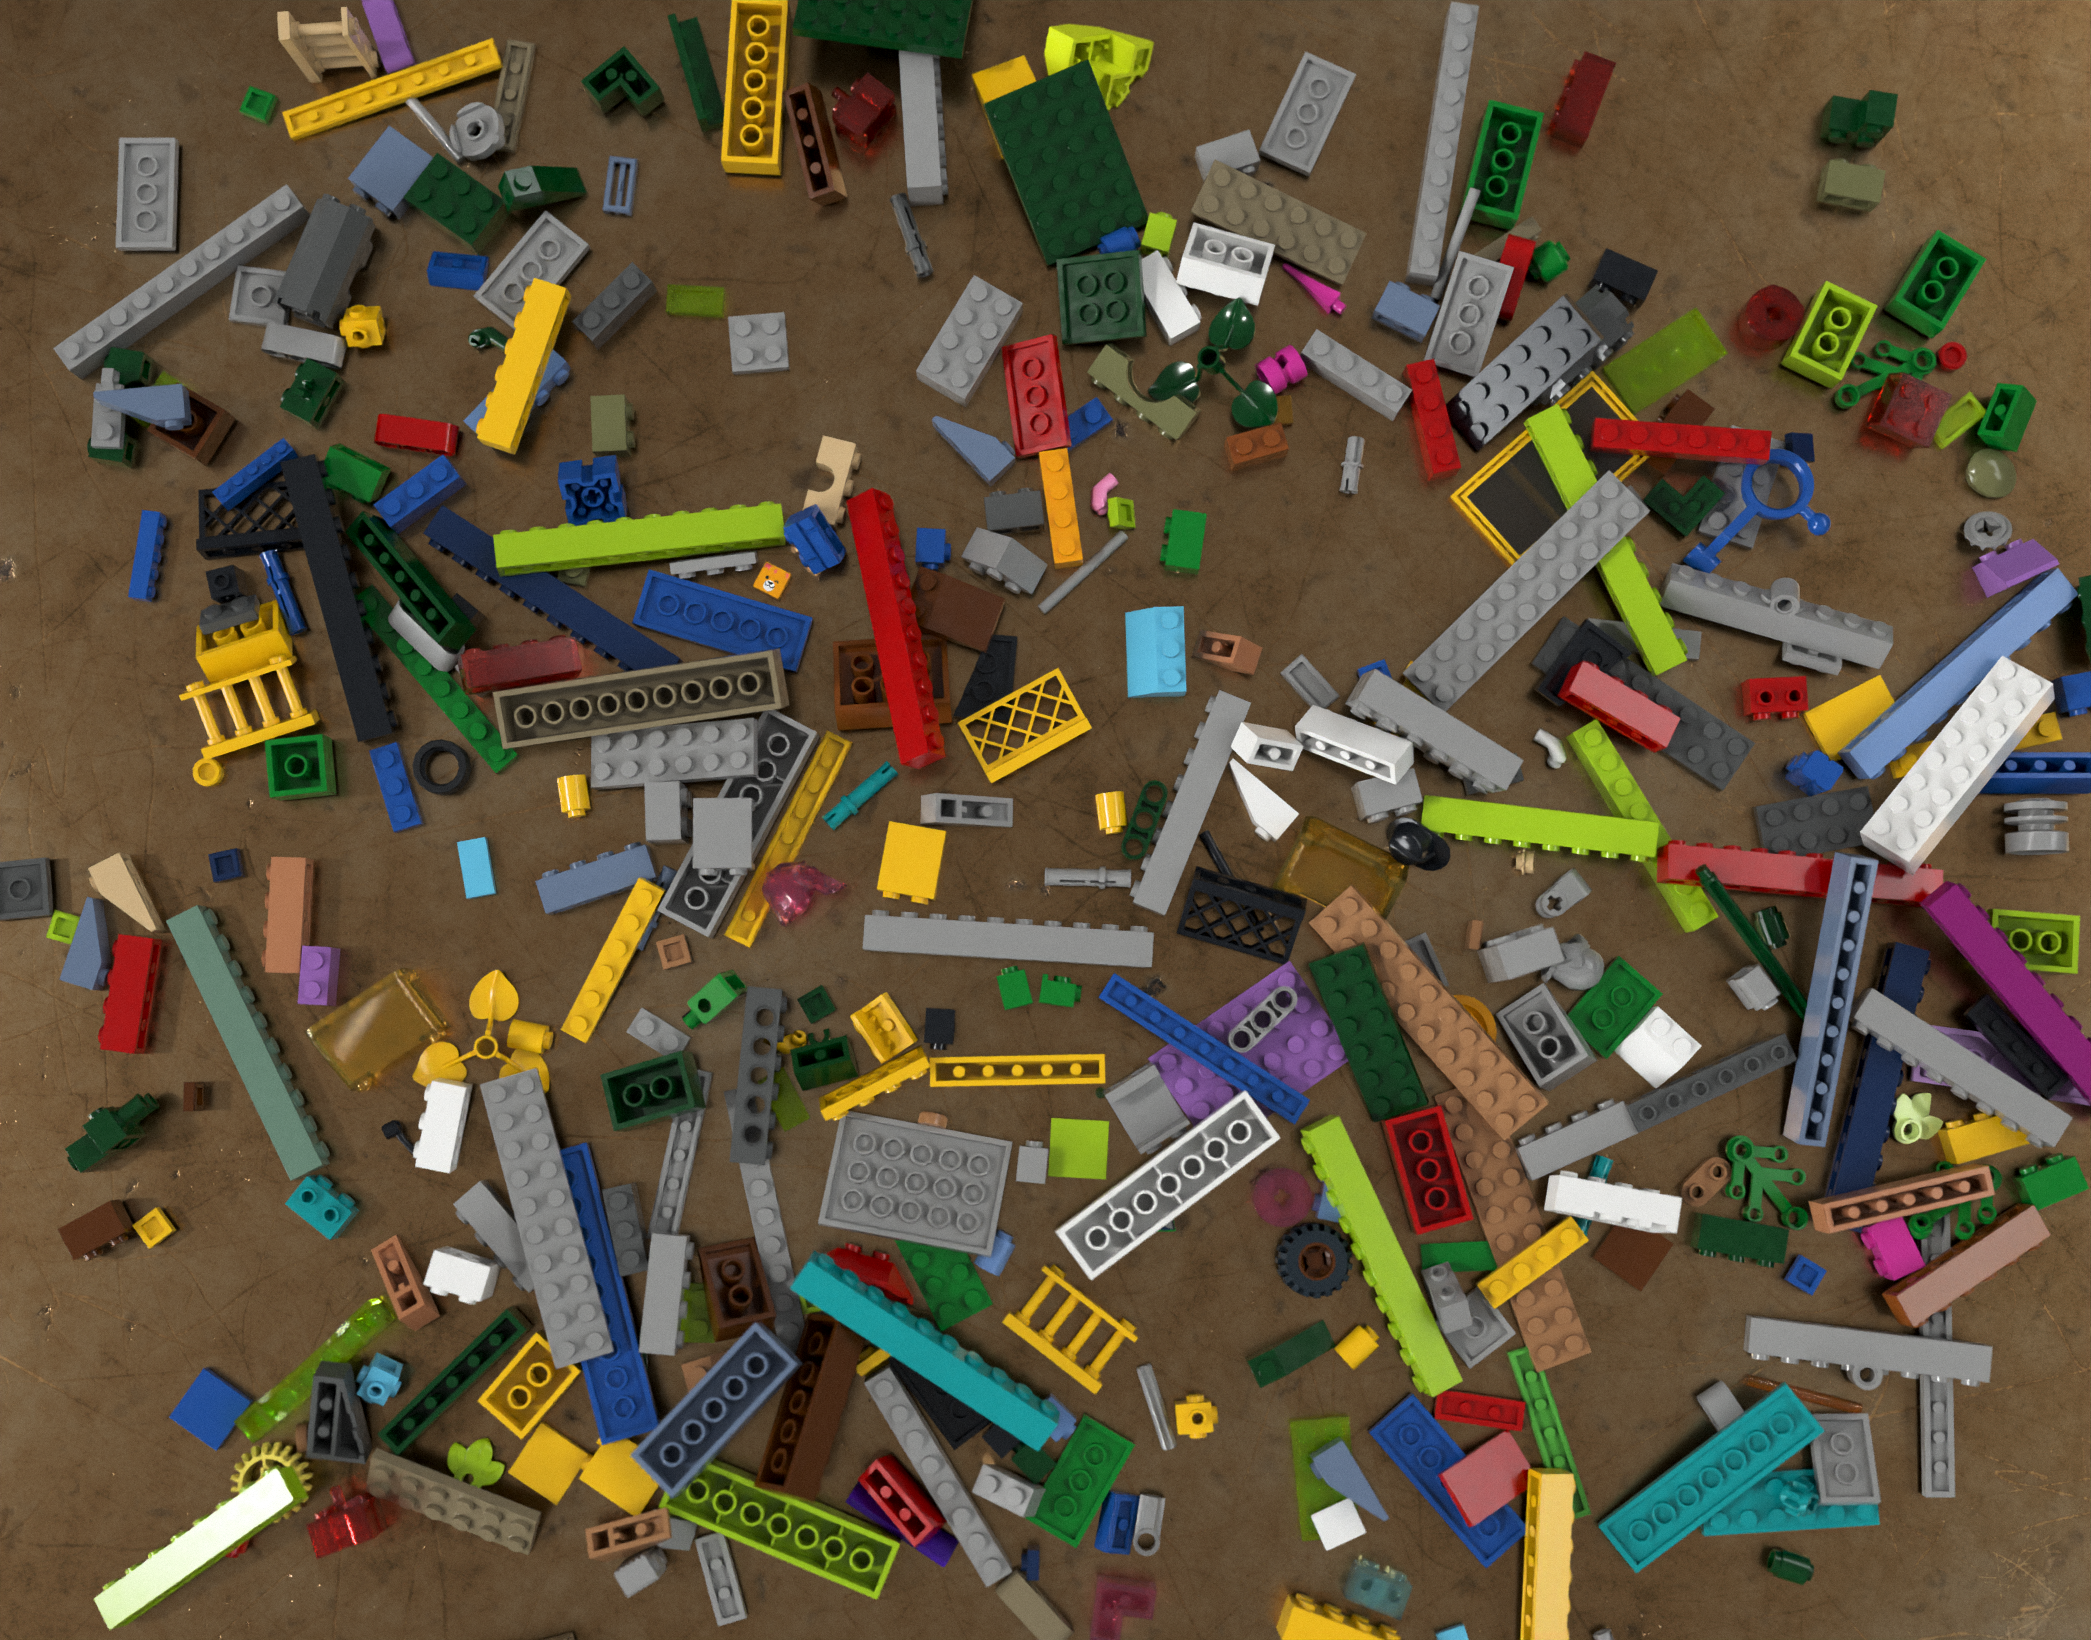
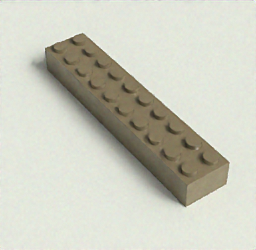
(641, 698)

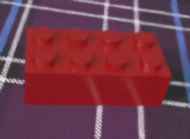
(1427, 1169)

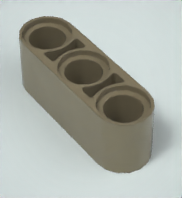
(1033, 1608)

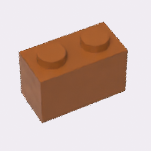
(1256, 446)

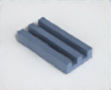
(618, 208)

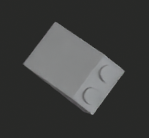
(1546, 1038)

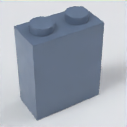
(389, 172)

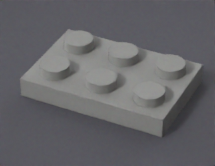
(1845, 1461)

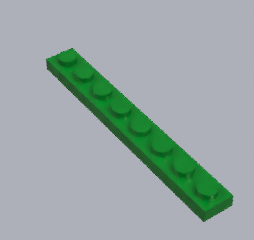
(439, 686)

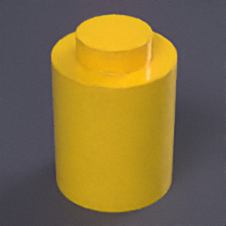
(574, 795)
(1111, 812)
(529, 1036)
(1357, 1346)

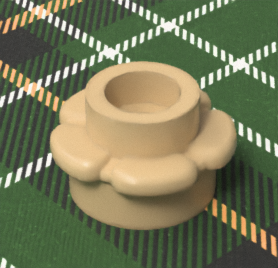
(1526, 862)

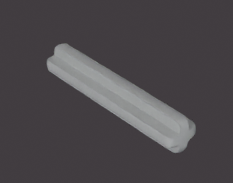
(1156, 1407)

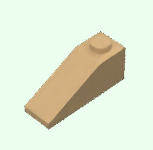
(121, 884)

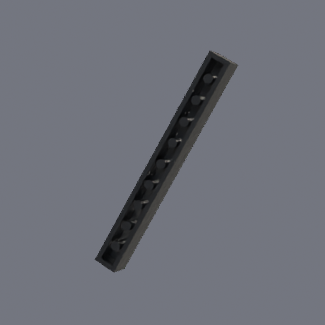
(338, 597)

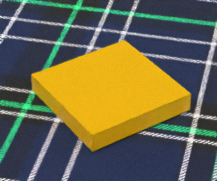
(549, 1463)

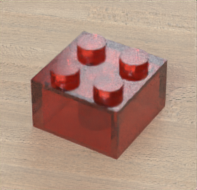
(1908, 410)

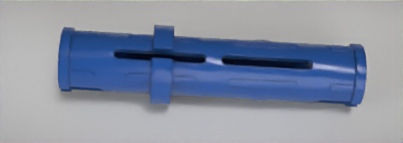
(279, 582)

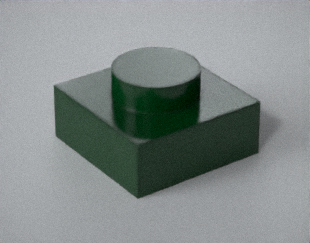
(816, 1004)

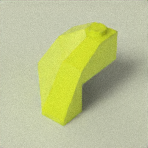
(1112, 56)

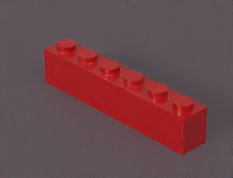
(1680, 441)

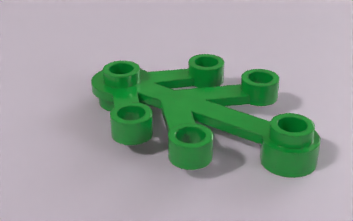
(1910, 366)
(1762, 1180)
(1964, 1211)

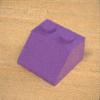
(2012, 566)

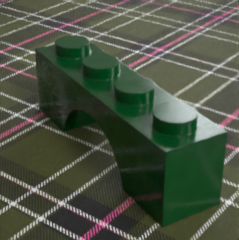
(135, 372)

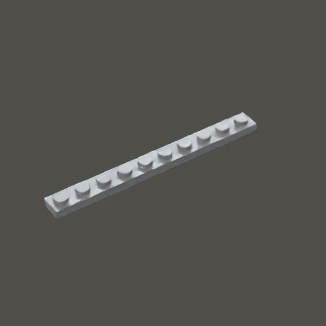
(770, 1236)
(1935, 1396)

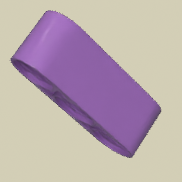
(389, 34)

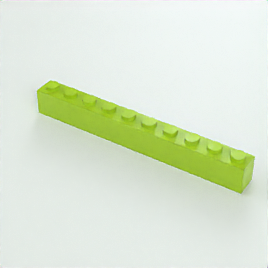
(639, 539)
(1619, 568)
(1381, 1256)

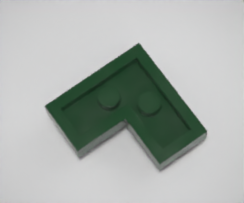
(1686, 510)

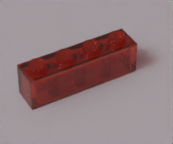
(519, 665)

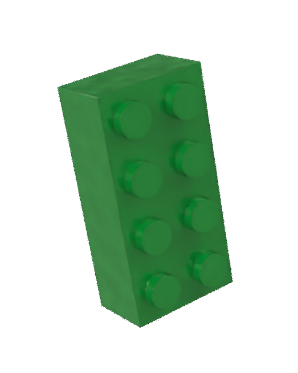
(1502, 162)

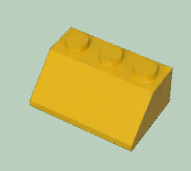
(244, 645)

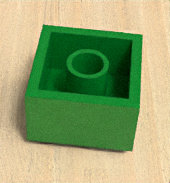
(300, 767)

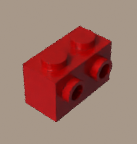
(1775, 697)

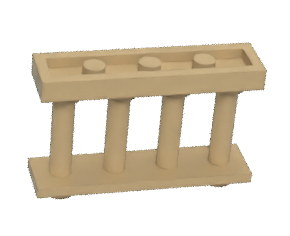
(327, 45)

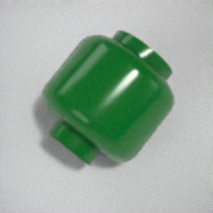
(1549, 261)

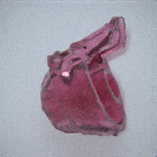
(791, 889)

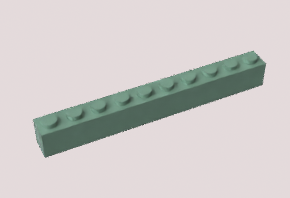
(249, 1042)

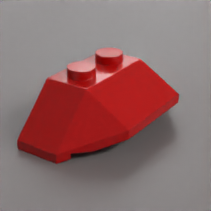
(874, 1271)

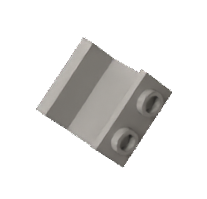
(722, 835)
(1146, 1108)

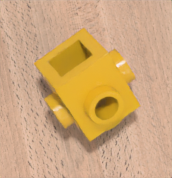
(363, 326)
(1187, 1408)

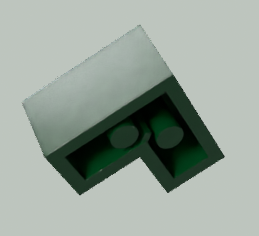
(621, 78)
(1859, 120)

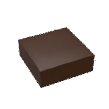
(193, 1096)

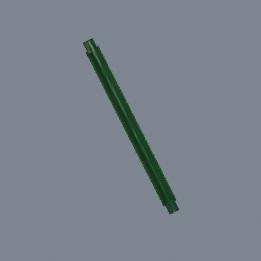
(1752, 939)

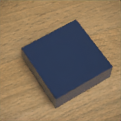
(1801, 445)
(226, 865)

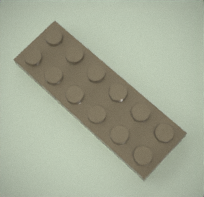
(1268, 215)
(452, 1501)

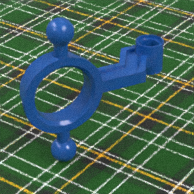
(1705, 558)

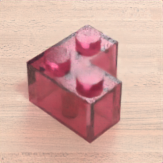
(1119, 1598)

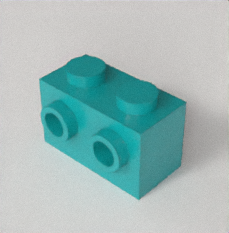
(323, 1206)

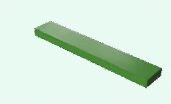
(1546, 1422)

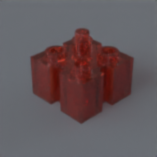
(863, 113)
(345, 1523)

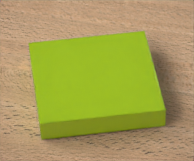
(1078, 1148)

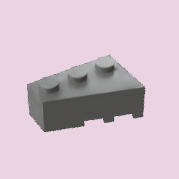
(337, 1417)

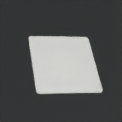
(1338, 1524)

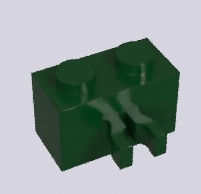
(311, 393)
(824, 1061)

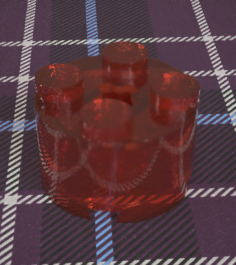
(1781, 307)

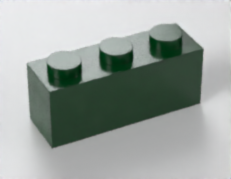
(1739, 1239)

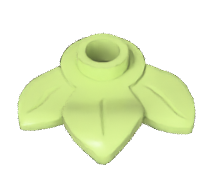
(1914, 1114)

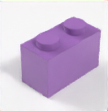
(319, 975)

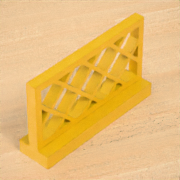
(1036, 747)

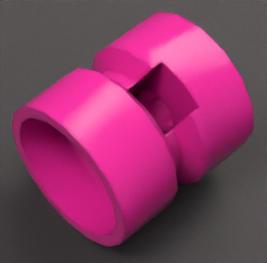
(1284, 368)

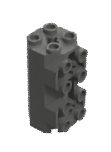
(325, 262)
(1609, 318)

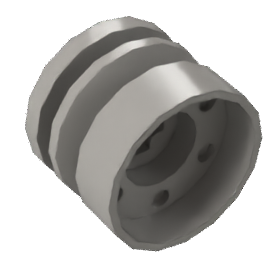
(2036, 827)

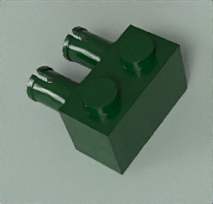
(119, 1127)

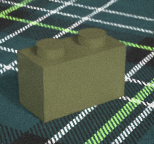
(1851, 185)
(612, 425)

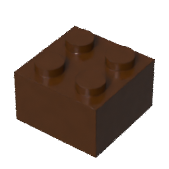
(204, 435)

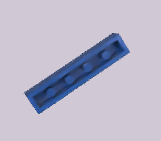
(254, 474)
(147, 556)

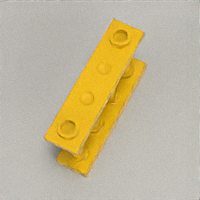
(245, 735)
(1043, 1339)

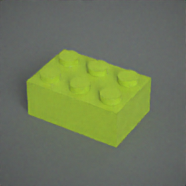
(1829, 335)
(2044, 939)

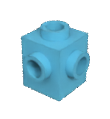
(379, 1379)

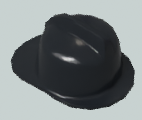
(1417, 845)

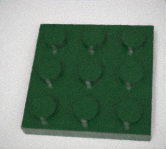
(1101, 297)

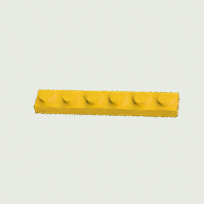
(2042, 732)
(613, 960)

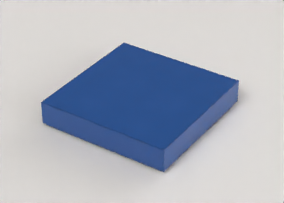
(210, 1408)

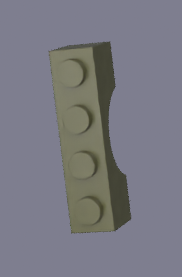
(1115, 371)

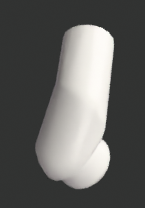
(1555, 748)

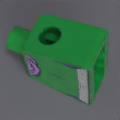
(722, 992)

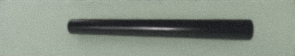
(1221, 863)

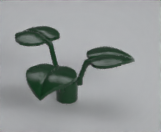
(1233, 329)

